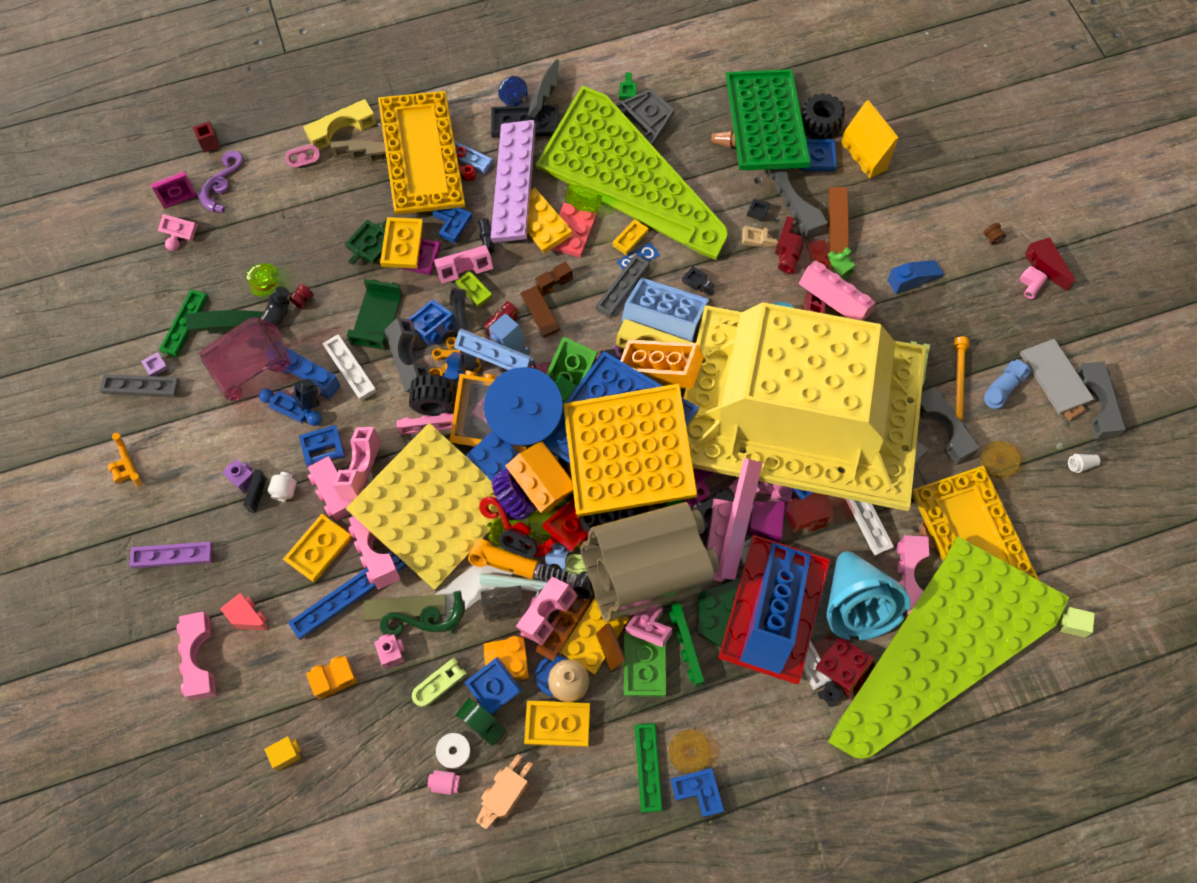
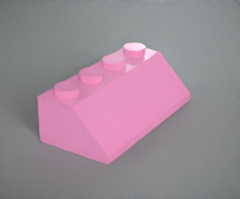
(837, 292)

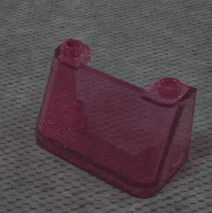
(243, 355)

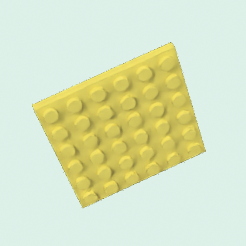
(427, 506)

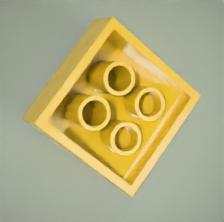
(870, 140)

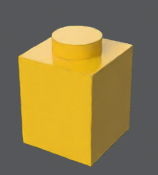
(283, 753)

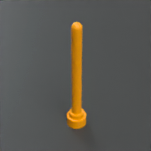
(961, 345)

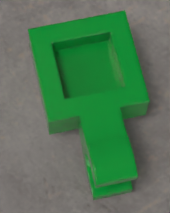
(627, 88)

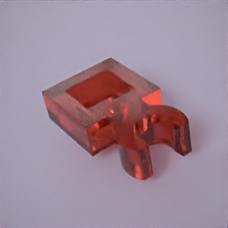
(819, 252)

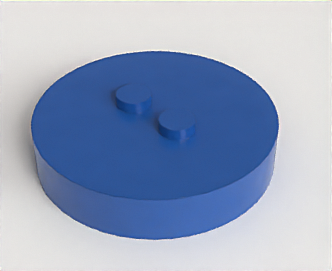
(523, 407)

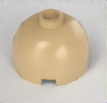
(568, 680)

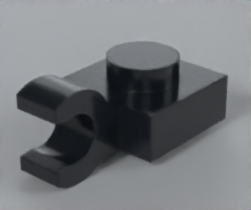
(697, 279)

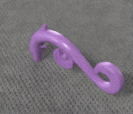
(219, 179)

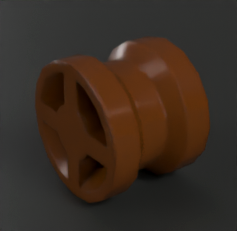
(995, 234)

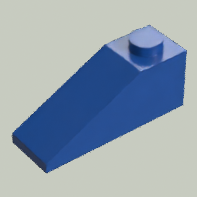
(913, 274)

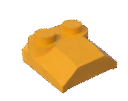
(511, 653)

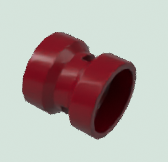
(301, 295)

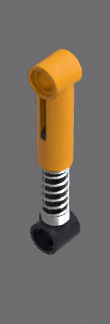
(485, 554)

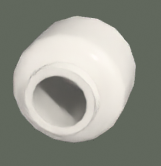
(282, 487)

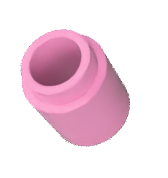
(444, 782)

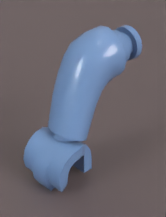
(1003, 386)

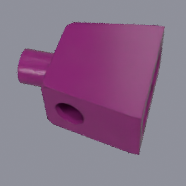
(767, 520)

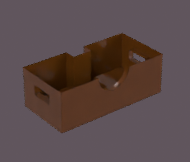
(560, 274)

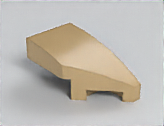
(757, 237)

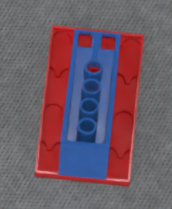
(774, 609)

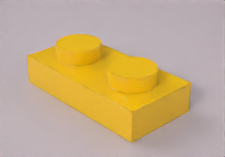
(630, 237)

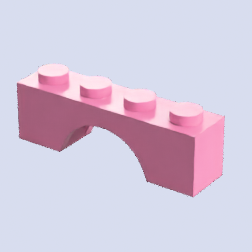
(365, 447)
(912, 552)
(380, 566)
(193, 632)

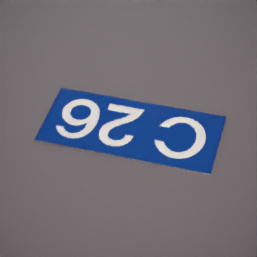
(646, 252)

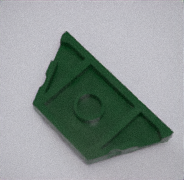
(715, 611)

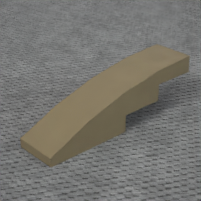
(360, 150)

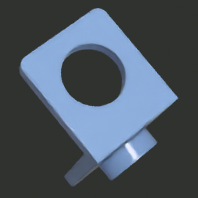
(558, 556)

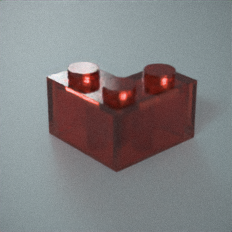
(809, 513)

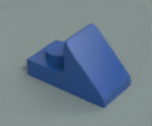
(452, 371)

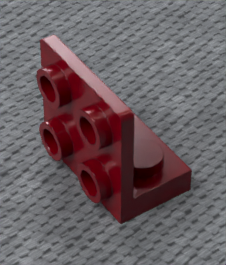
(846, 666)

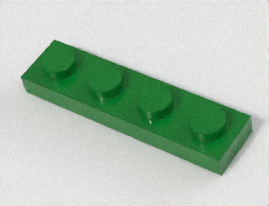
(688, 653)

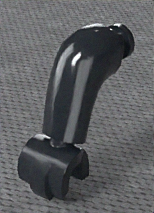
(277, 306)

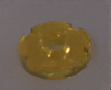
(1007, 452)
(695, 740)

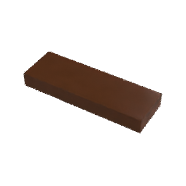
(540, 311)

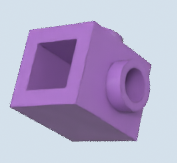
(239, 475)

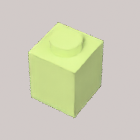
(1077, 622)

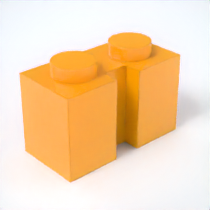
(331, 678)

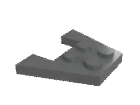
(649, 112)

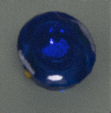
(513, 91)

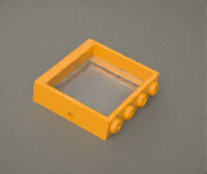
(469, 420)

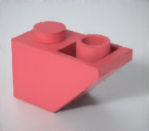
(243, 615)

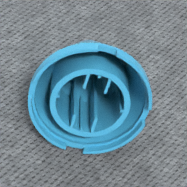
(864, 599)

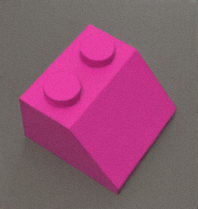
(174, 189)

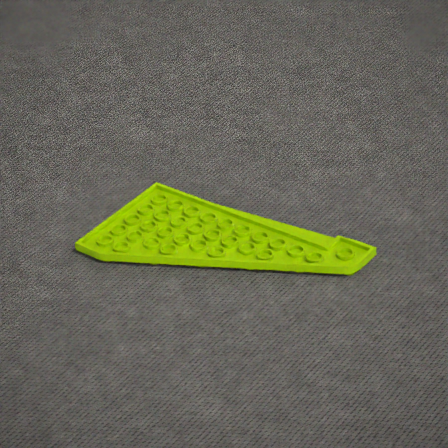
(957, 632)

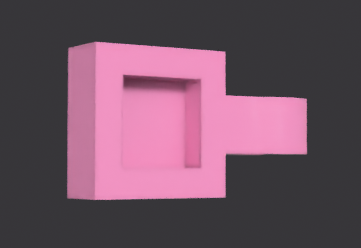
(777, 492)

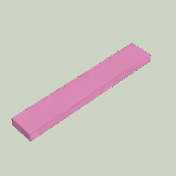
(739, 519)

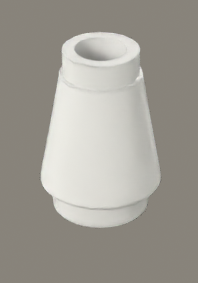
(1082, 462)

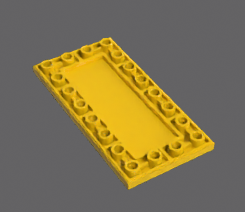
(421, 152)
(972, 510)

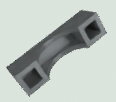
(401, 339)
(1097, 381)
(961, 444)

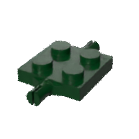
(367, 242)

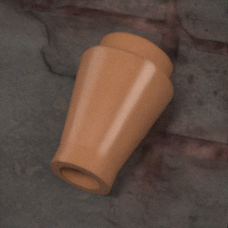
(724, 139)

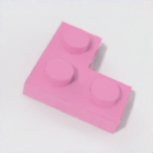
(646, 627)

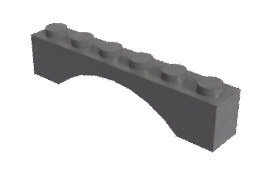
(808, 218)

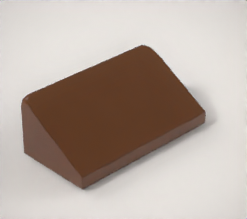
(610, 647)

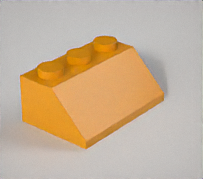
(541, 477)

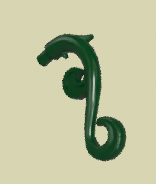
(424, 624)

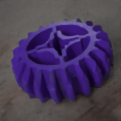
(511, 495)

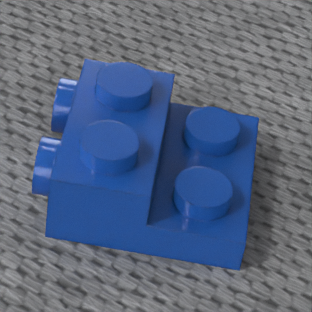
(433, 322)

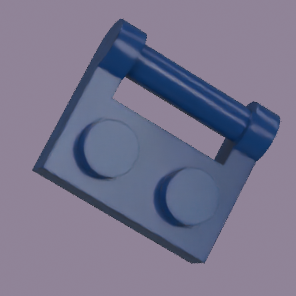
(321, 440)

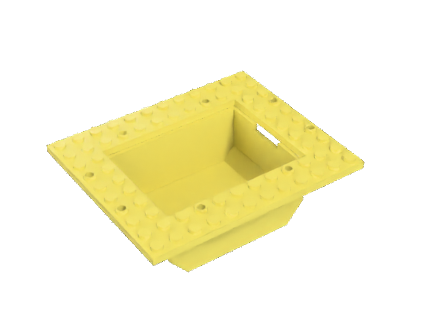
(808, 401)

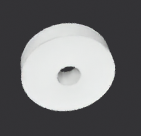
(443, 751)

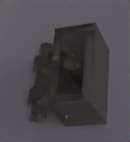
(503, 603)

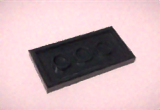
(546, 119)

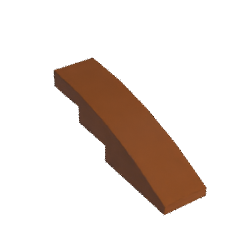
(837, 219)
(563, 628)

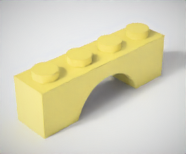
(357, 115)
(634, 331)

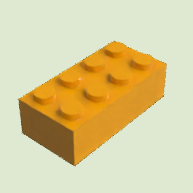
(665, 361)

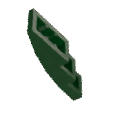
(218, 320)

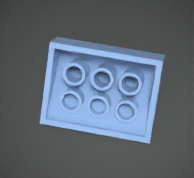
(665, 309)

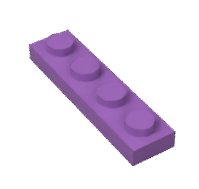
(171, 555)

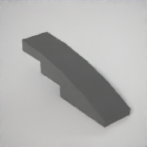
(544, 89)

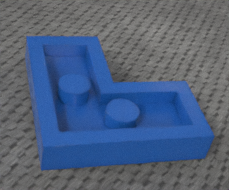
(456, 221)
(701, 785)

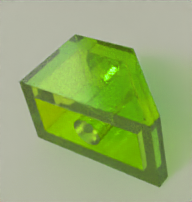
(583, 198)

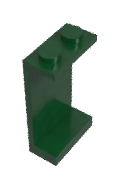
(376, 314)

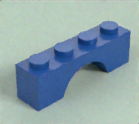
(303, 368)

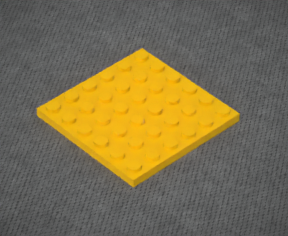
(629, 450)

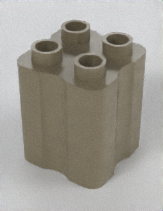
(648, 561)

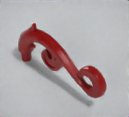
(544, 548)

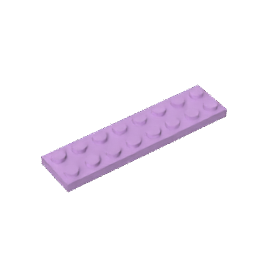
(513, 181)

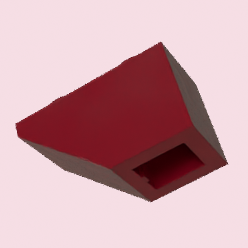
(206, 136)

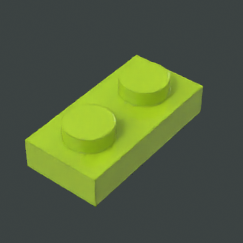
(474, 289)

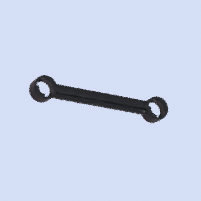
(457, 298)

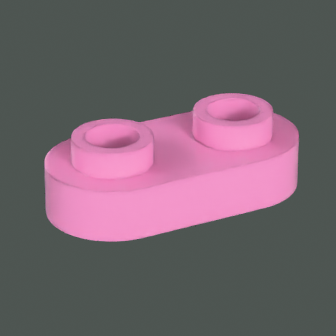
(303, 157)

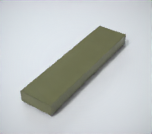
(410, 606)

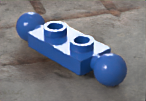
(288, 407)

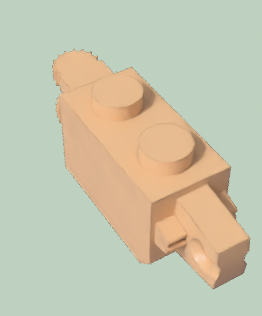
(504, 793)

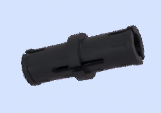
(485, 234)

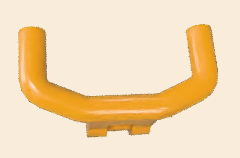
(125, 462)

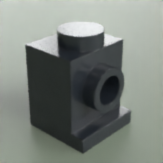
(306, 394)

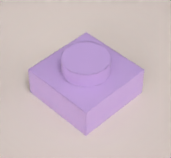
(154, 364)

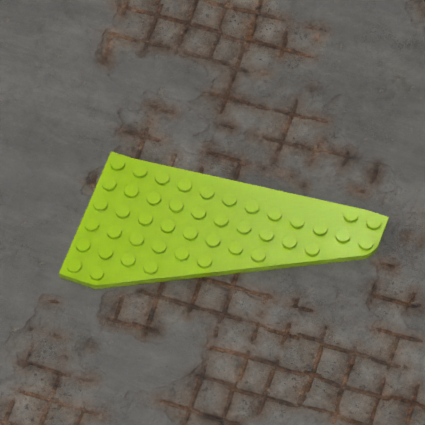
(609, 155)

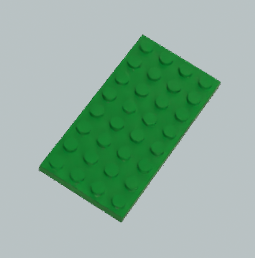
(766, 120)

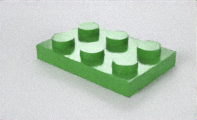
(644, 668)

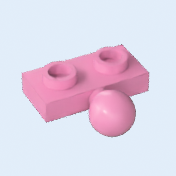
(177, 229)

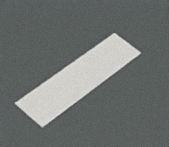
(469, 586)

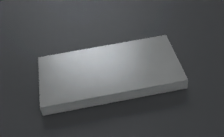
(1056, 376)

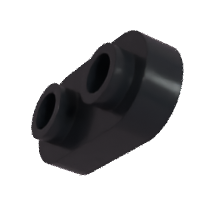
(519, 543)

